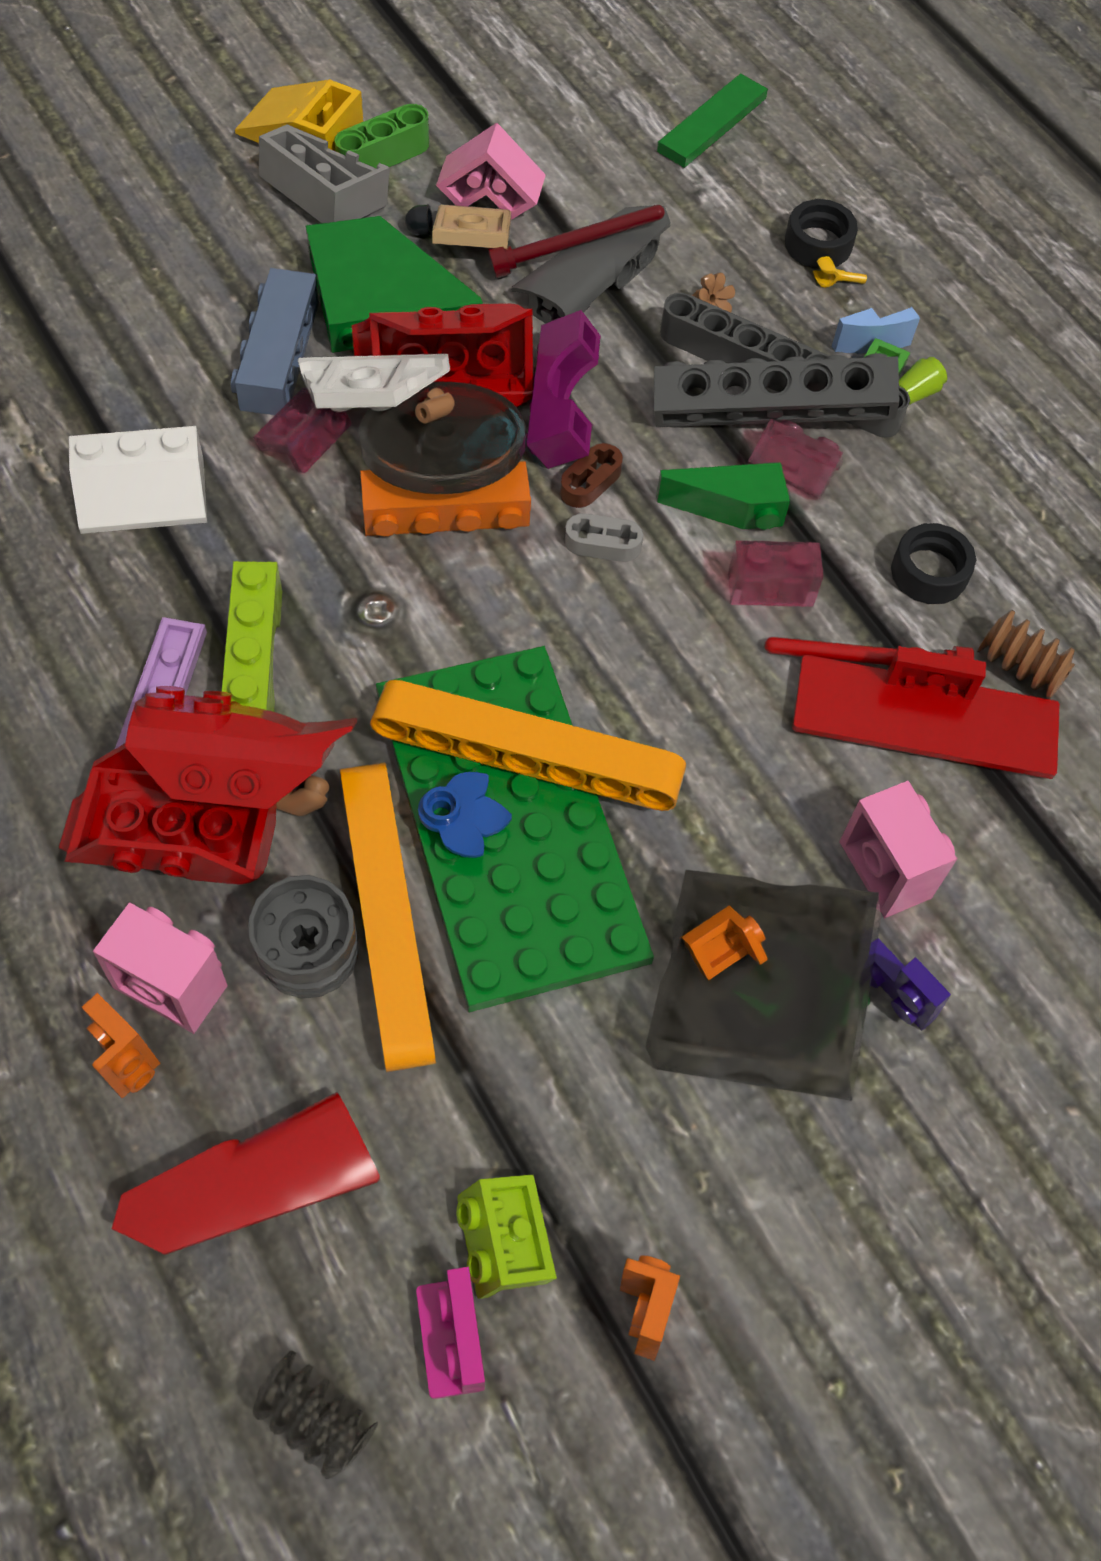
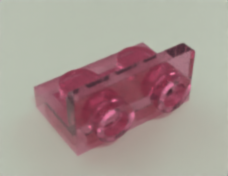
(302, 431)
(804, 460)

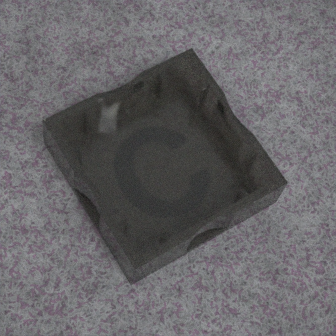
(777, 1022)

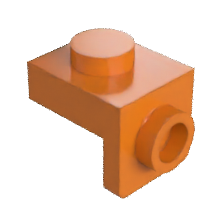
(724, 941)

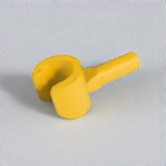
(830, 275)

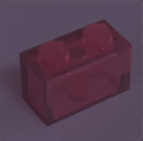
(775, 573)

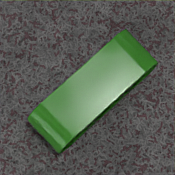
(387, 137)

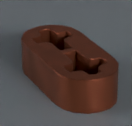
(596, 480)

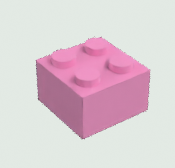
(897, 848)
(162, 966)

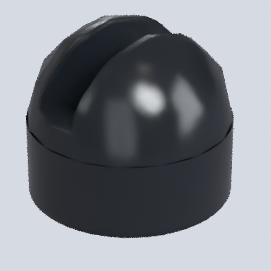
(420, 220)

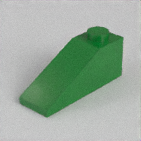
(734, 494)

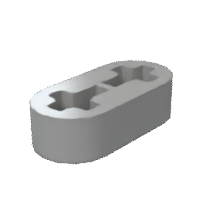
(603, 537)

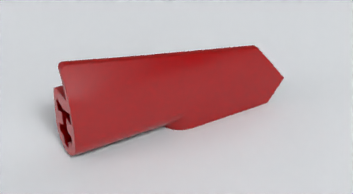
(249, 1181)

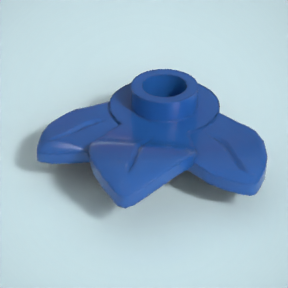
(470, 814)

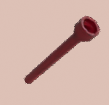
(506, 259)

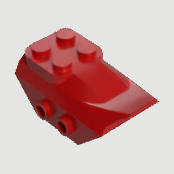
(483, 342)
(225, 750)
(135, 826)

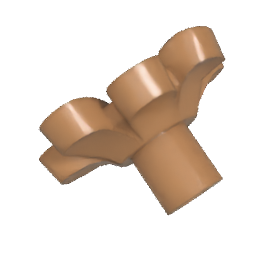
(715, 292)

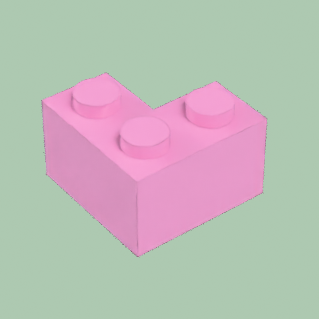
(492, 167)

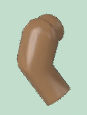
(435, 406)

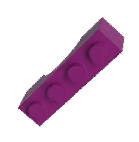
(556, 424)

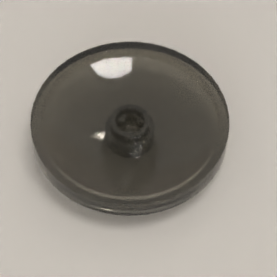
(449, 455)

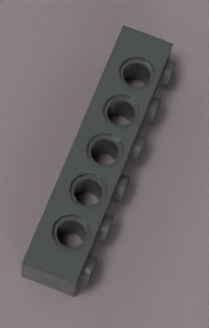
(794, 403)

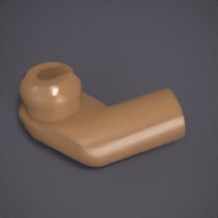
(305, 799)

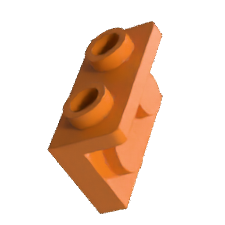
(127, 1059)
(656, 1288)

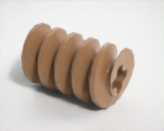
(1028, 653)

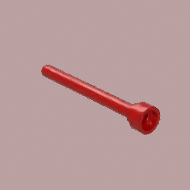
(844, 652)

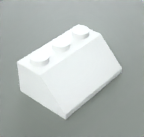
(137, 479)

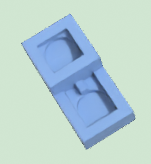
(860, 329)

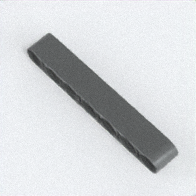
(732, 339)

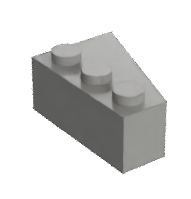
(319, 178)

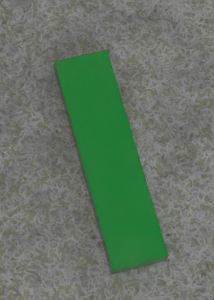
(712, 120)

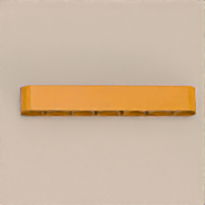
(529, 745)
(387, 919)

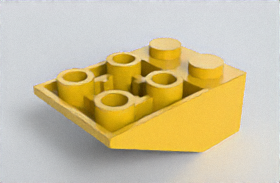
(313, 107)

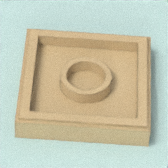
(472, 226)

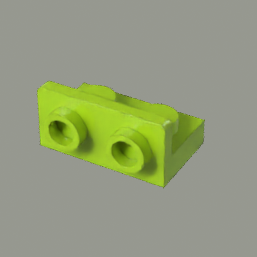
(505, 1235)

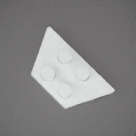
(369, 380)

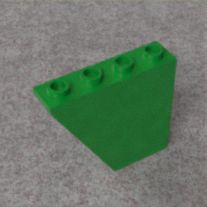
(375, 269)

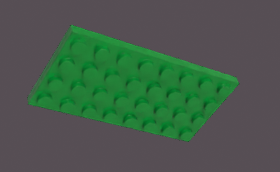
(550, 889)

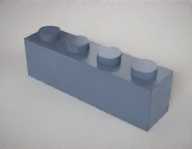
(275, 341)

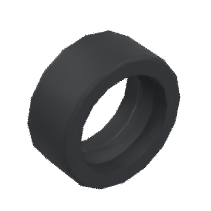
(825, 215)
(941, 540)

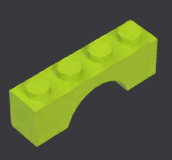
(251, 633)

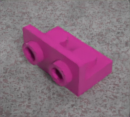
(450, 1336)

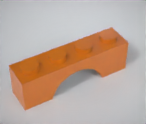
(400, 511)

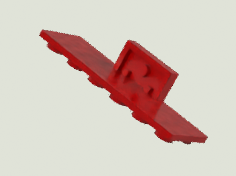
(930, 709)

